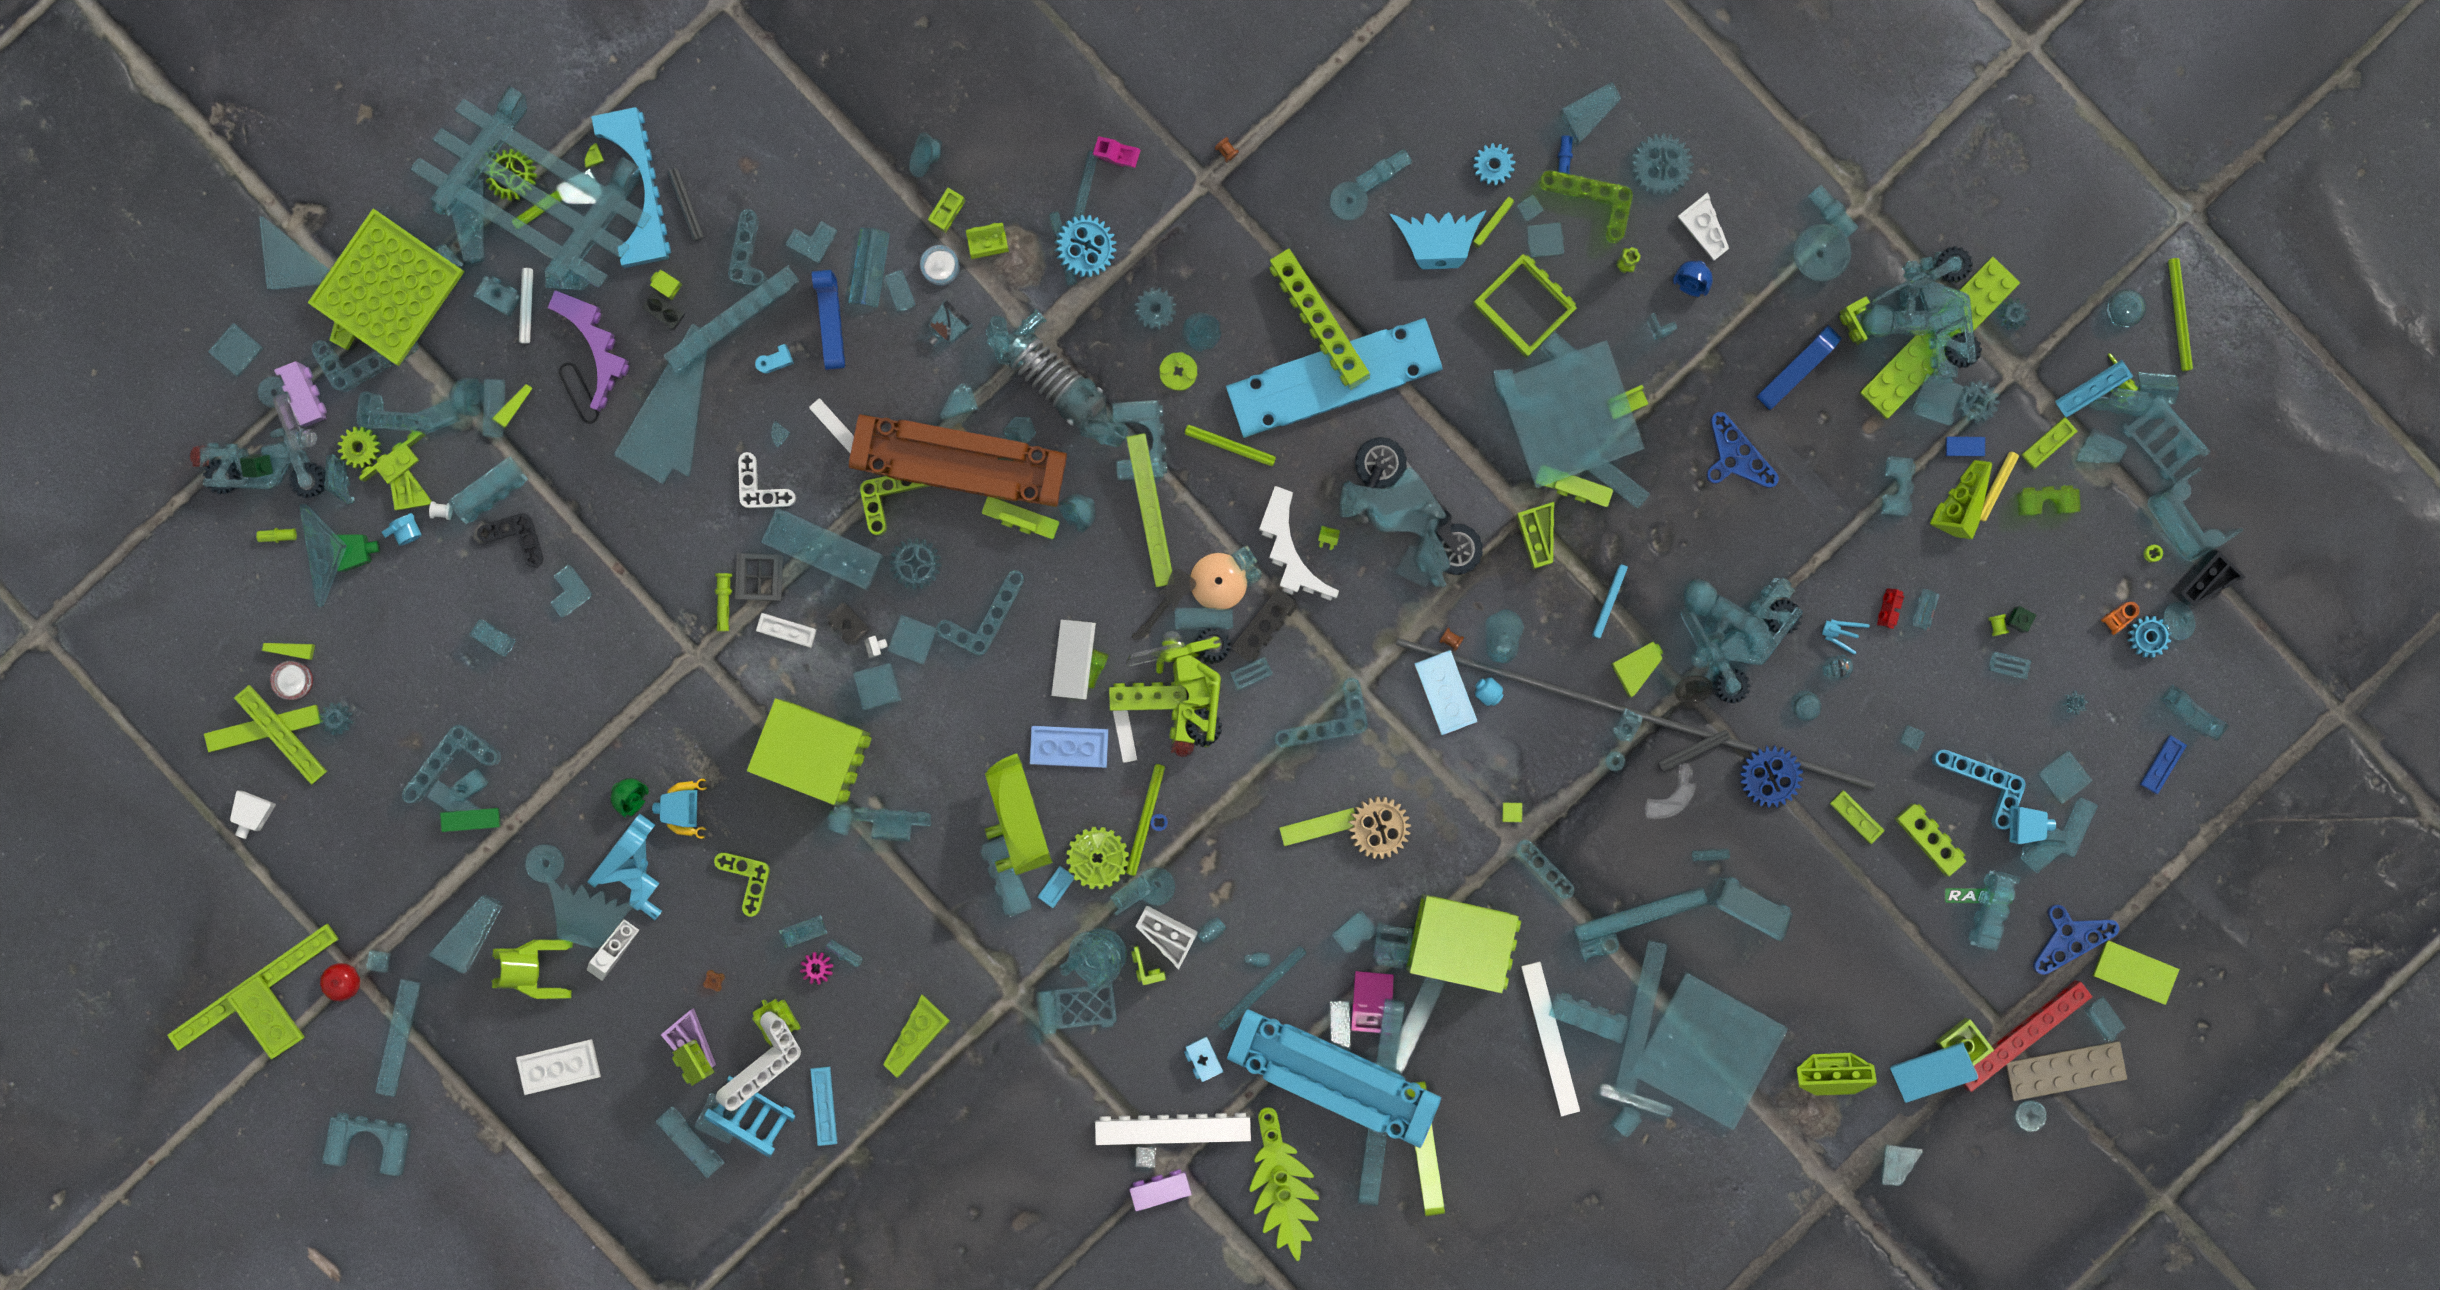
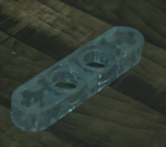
(1548, 866)

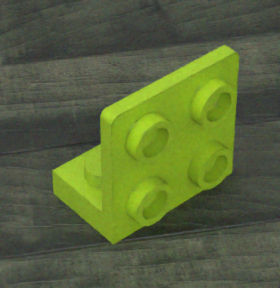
(1849, 319)
(1154, 975)

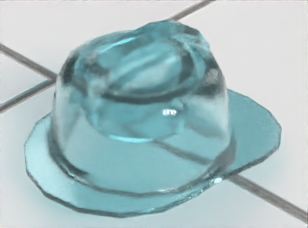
(925, 153)

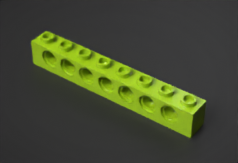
(1287, 261)

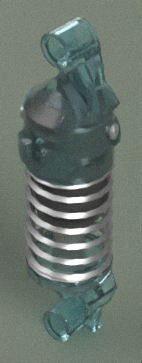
(1072, 394)

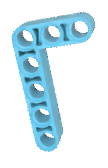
(1986, 778)

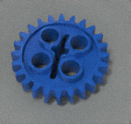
(1786, 769)

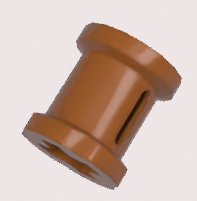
(1226, 149)
(1451, 639)

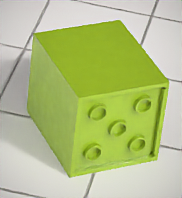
(809, 752)
(1463, 943)

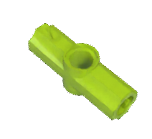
(1628, 260)

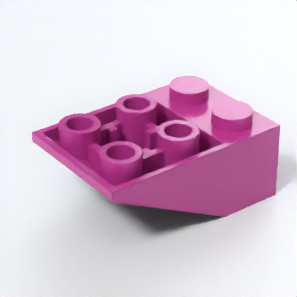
(1369, 1000)

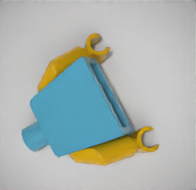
(679, 808)

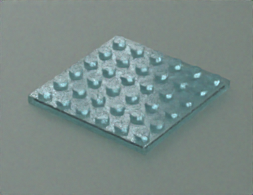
(1571, 414)
(1710, 1051)

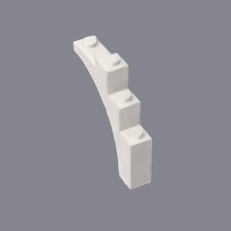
(1283, 552)

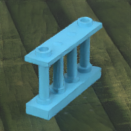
(749, 1136)

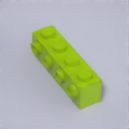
(1146, 697)

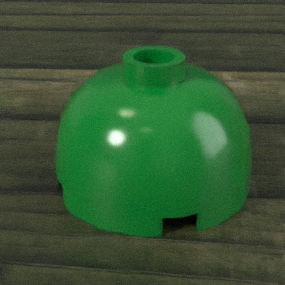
(628, 796)

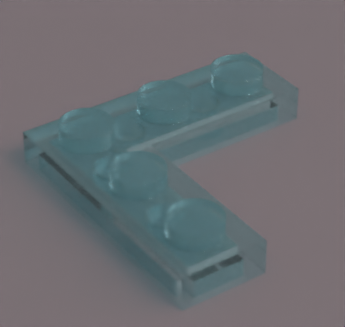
(2075, 827)

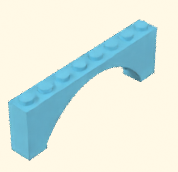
(626, 131)

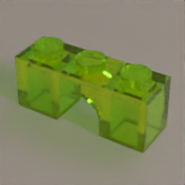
(2031, 501)

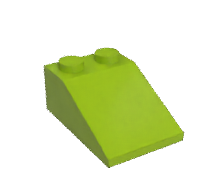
(692, 1062)

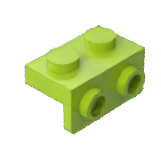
(987, 240)

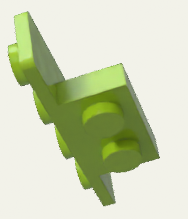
(396, 462)
(1582, 490)
(1020, 517)

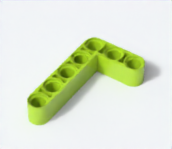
(876, 496)

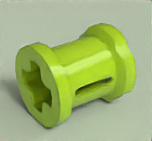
(1998, 625)

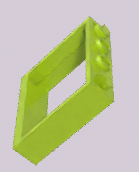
(1542, 277)

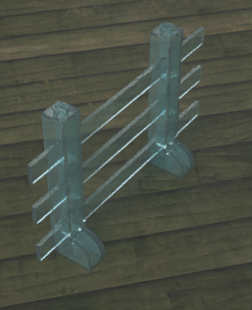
(478, 159)

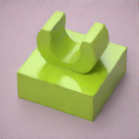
(1329, 536)

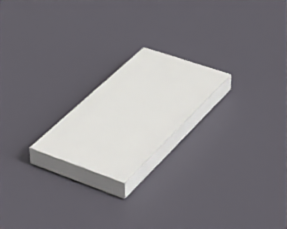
(1073, 659)
(558, 1067)

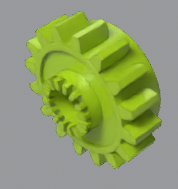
(349, 444)

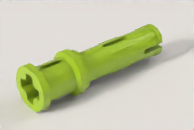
(723, 591)

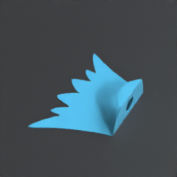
(1441, 243)

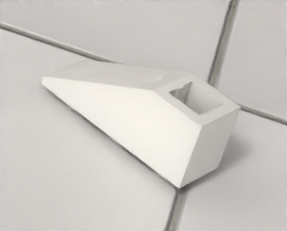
(612, 950)

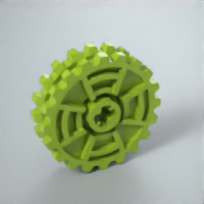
(1097, 873)

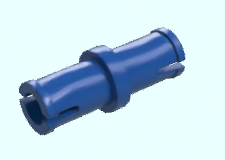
(1565, 154)

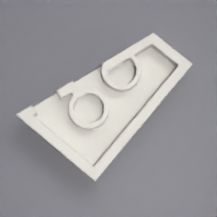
(1703, 225)

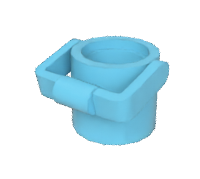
(404, 530)

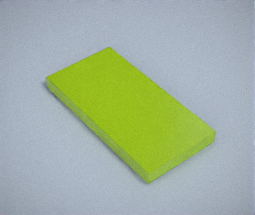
(2136, 972)
(265, 1017)

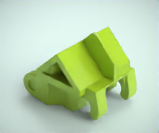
(779, 1008)

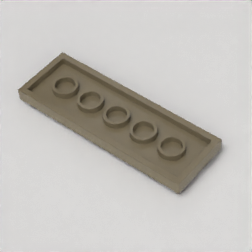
(2066, 1070)

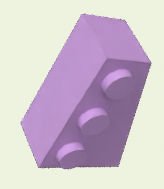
(302, 393)
(686, 1030)

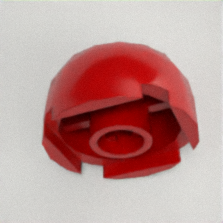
(340, 982)

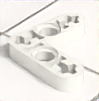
(753, 488)

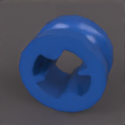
(1158, 828)

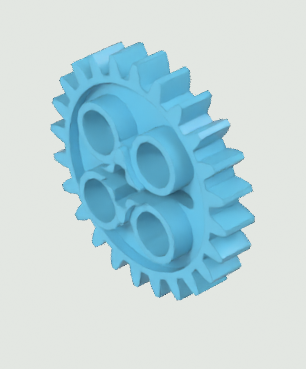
(1091, 230)

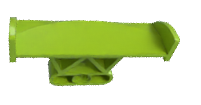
(1016, 817)

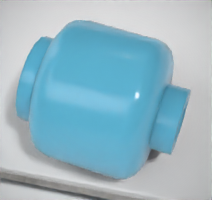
(1489, 691)

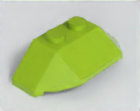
(1835, 1074)

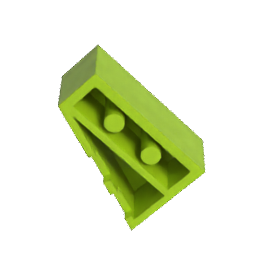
(1537, 532)

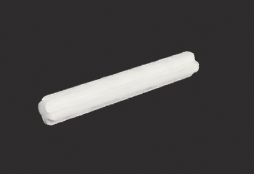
(525, 305)

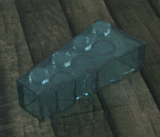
(1993, 909)
(466, 937)

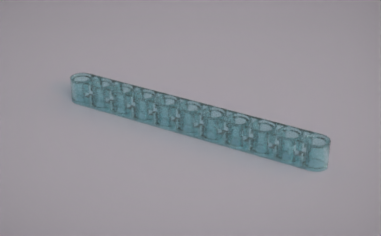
(1376, 1141)

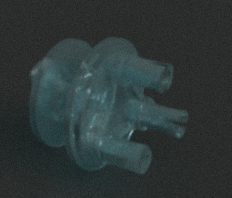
(1096, 957)

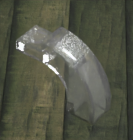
(1677, 801)

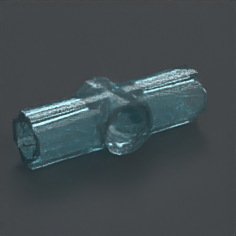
(1384, 170)
(1833, 211)

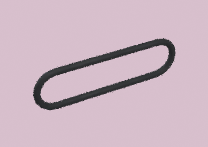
(570, 394)

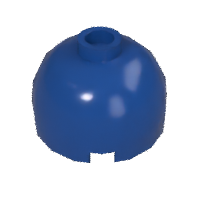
(1694, 278)

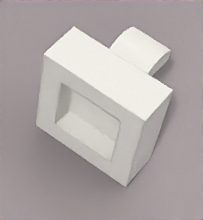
(873, 646)

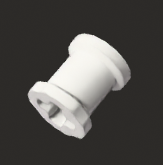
(440, 510)

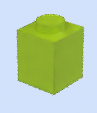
(665, 284)

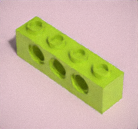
(1907, 819)

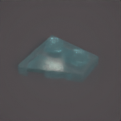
(573, 195)
(2101, 448)
(1897, 1164)

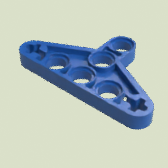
(1743, 464)
(2063, 943)

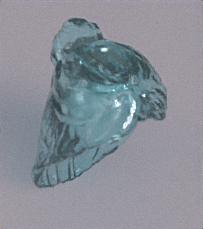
(1503, 635)

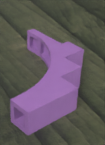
(608, 365)

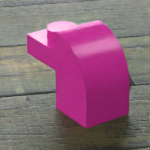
(1116, 153)

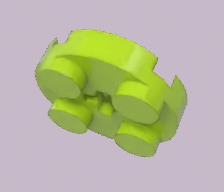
(1176, 382)

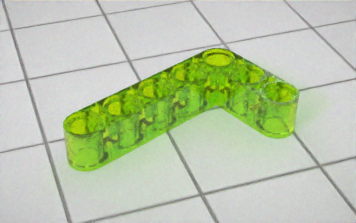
(1594, 194)

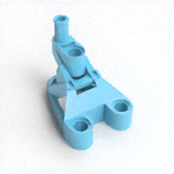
(630, 871)

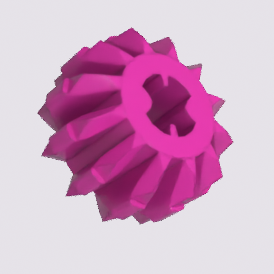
(823, 969)

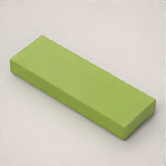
(1493, 222)
(2049, 443)
(1856, 817)

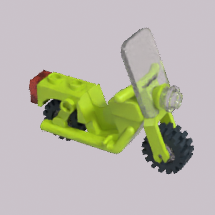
(1199, 681)

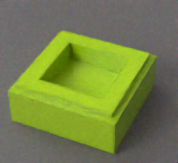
(1512, 812)

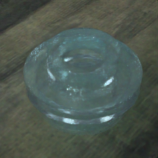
(1619, 756)

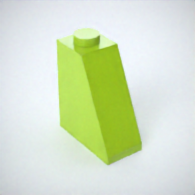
(1637, 667)

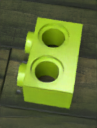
(946, 210)

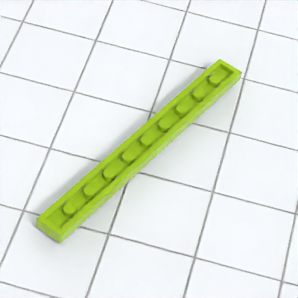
(270, 974)

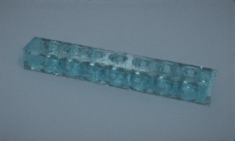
(731, 319)

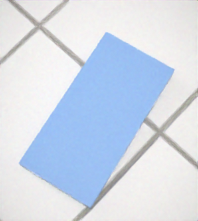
(1069, 746)

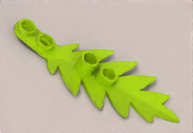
(1282, 1187)

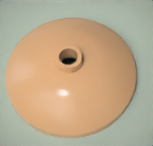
(1222, 595)

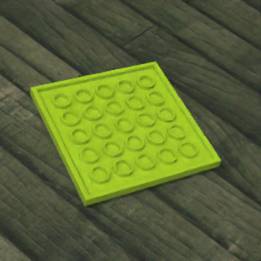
(386, 287)

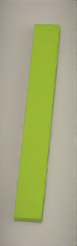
(1150, 508)

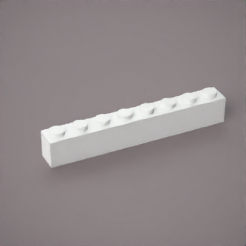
(1172, 1130)

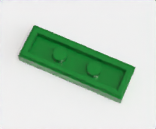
(470, 819)

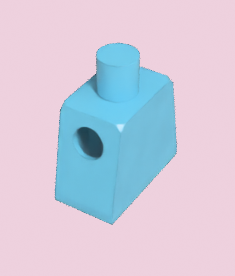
(2029, 825)

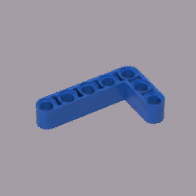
(830, 321)
(1799, 367)

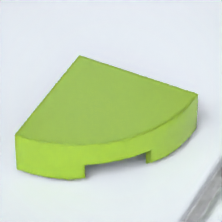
(593, 156)

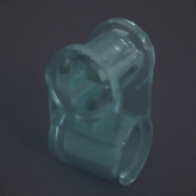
(470, 784)

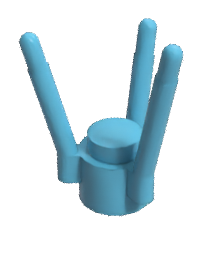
(1832, 630)

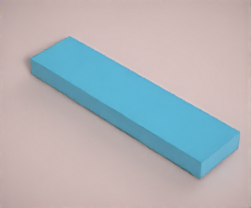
(2094, 388)
(1609, 601)
(823, 1106)

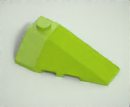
(1964, 506)

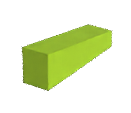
(508, 411)
(296, 650)

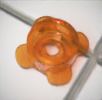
(709, 983)

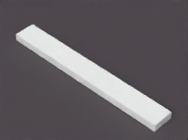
(1550, 1039)

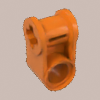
(2118, 619)

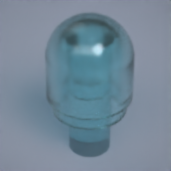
(1258, 959)

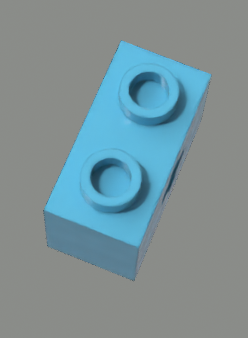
(1203, 1048)

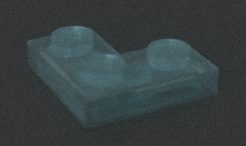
(815, 246)
(575, 591)

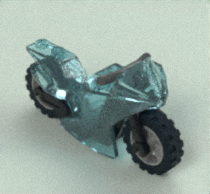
(1407, 507)

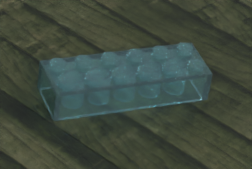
(822, 549)

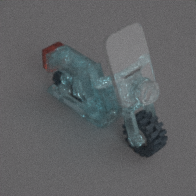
(224, 476)

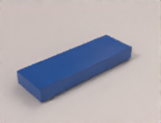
(2163, 764)

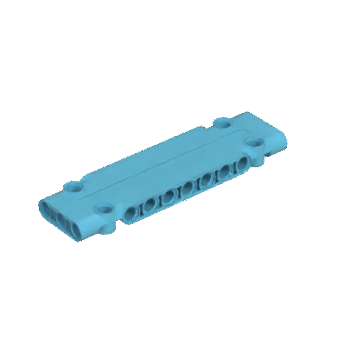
(1313, 387)
(1334, 1078)

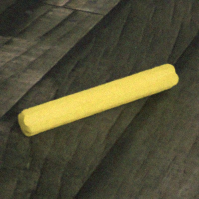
(1998, 484)

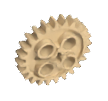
(1396, 821)

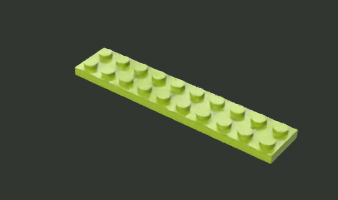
(1909, 367)

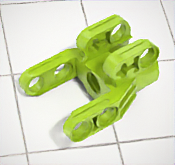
(521, 968)

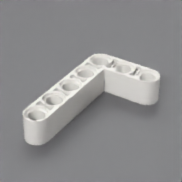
(765, 1068)

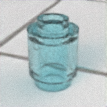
(1211, 930)

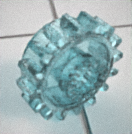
(1150, 299)

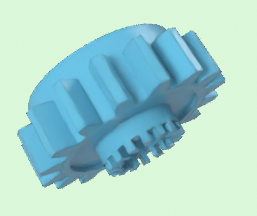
(1498, 155)
(2139, 639)

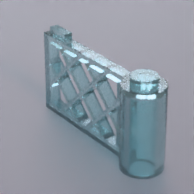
(1050, 1009)

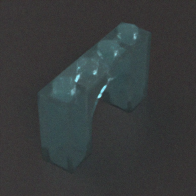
(1147, 414)
(393, 1138)

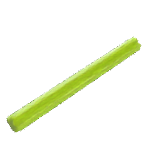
(2180, 314)
(1145, 819)

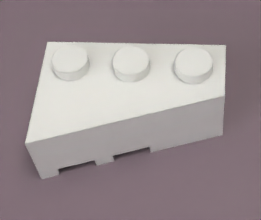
(1167, 934)

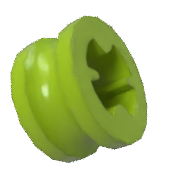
(2158, 549)

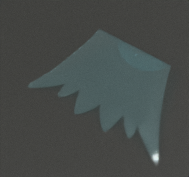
(585, 919)

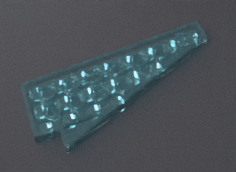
(667, 423)

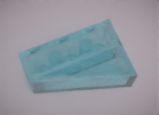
(1589, 111)

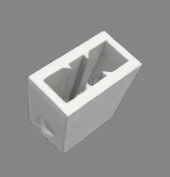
(250, 813)

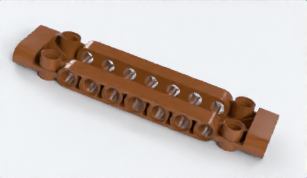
(957, 460)

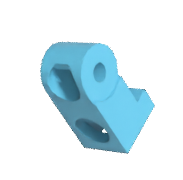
(774, 362)

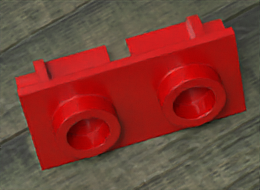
(1887, 616)

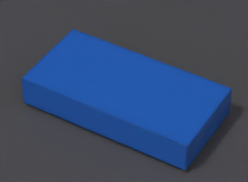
(1965, 446)

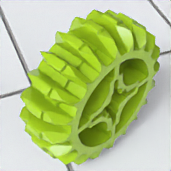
(510, 159)

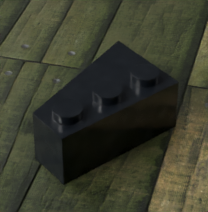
(2207, 578)

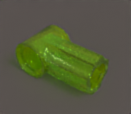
(1097, 665)

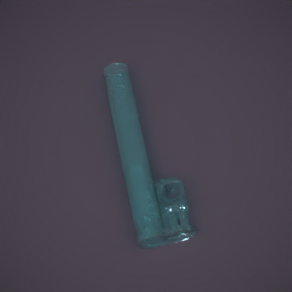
(1596, 932)

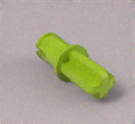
(276, 535)

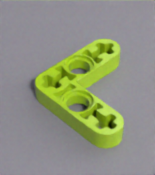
(750, 872)

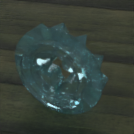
(2035, 1123)

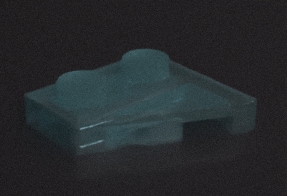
(337, 479)

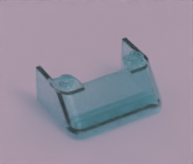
(2179, 523)
(1751, 908)

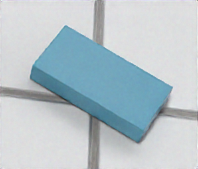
(1056, 887)

